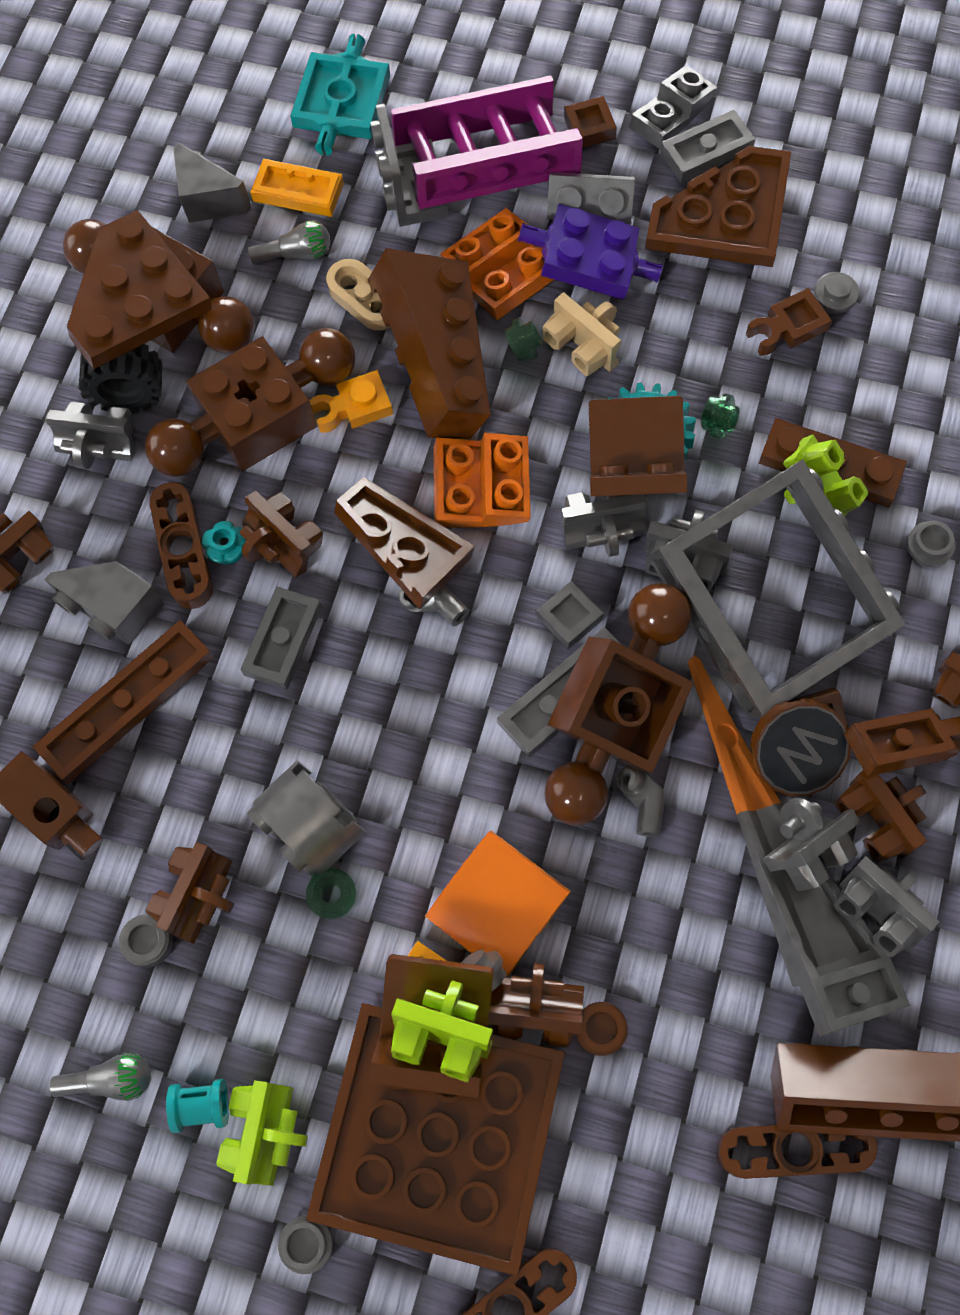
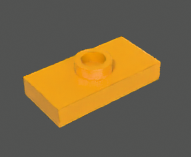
(297, 187)

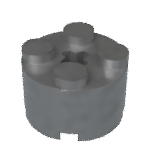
(306, 819)

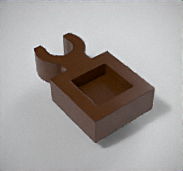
(791, 319)

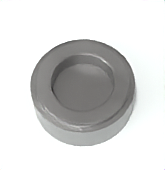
(144, 943)

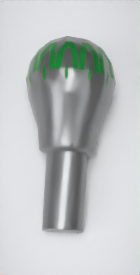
(303, 242)
(119, 1078)

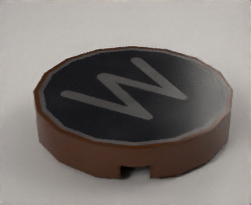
(800, 747)

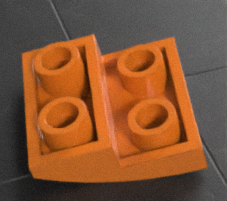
(500, 266)
(481, 481)
(498, 902)

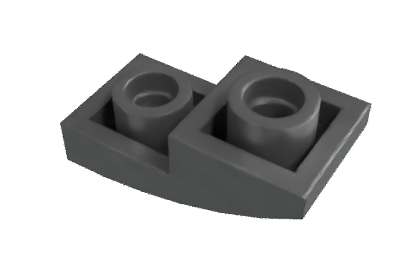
(677, 104)

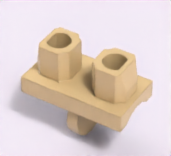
(587, 327)

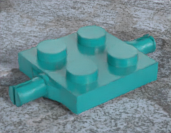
(340, 94)

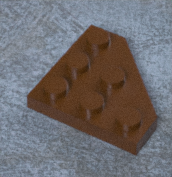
(726, 211)
(131, 292)

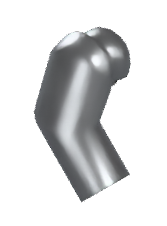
(443, 601)
(646, 796)

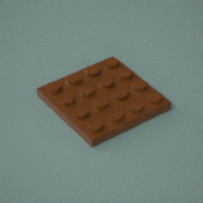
(436, 1165)

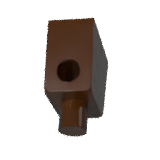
(34, 794)

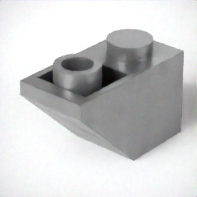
(109, 595)

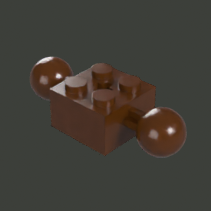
(222, 329)
(251, 403)
(590, 700)

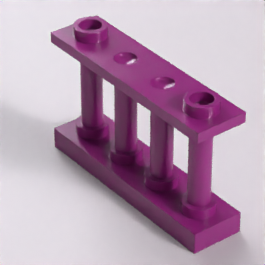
(491, 168)

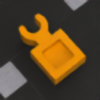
(359, 401)

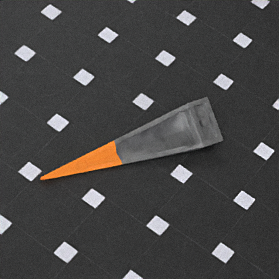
(824, 953)

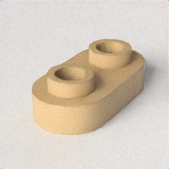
(357, 301)

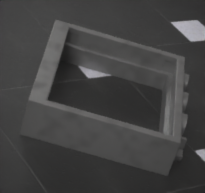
(717, 634)

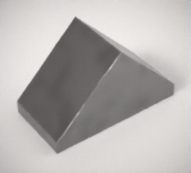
(206, 188)

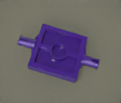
(590, 251)

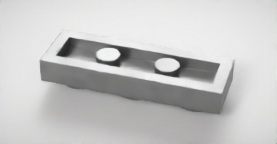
(528, 716)

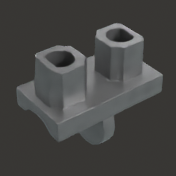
(90, 435)
(603, 521)
(707, 556)
(808, 838)
(888, 904)

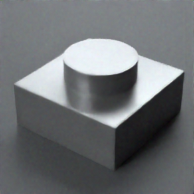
(569, 615)

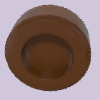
(602, 1029)

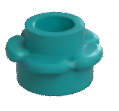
(228, 553)

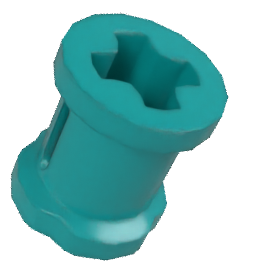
(197, 1105)

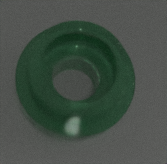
(523, 339)
(720, 415)
(317, 887)

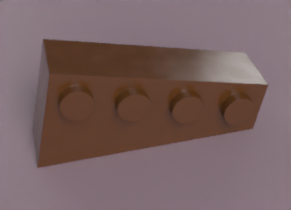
(437, 338)

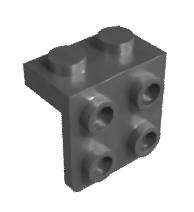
(397, 169)

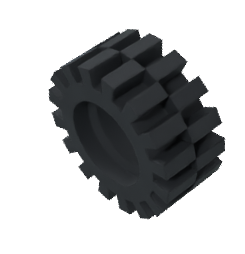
(124, 382)

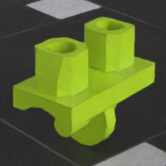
(825, 460)
(464, 1040)
(265, 1135)

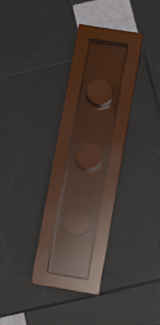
(123, 702)

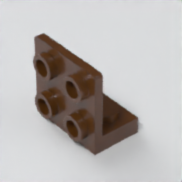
(637, 446)
(408, 980)

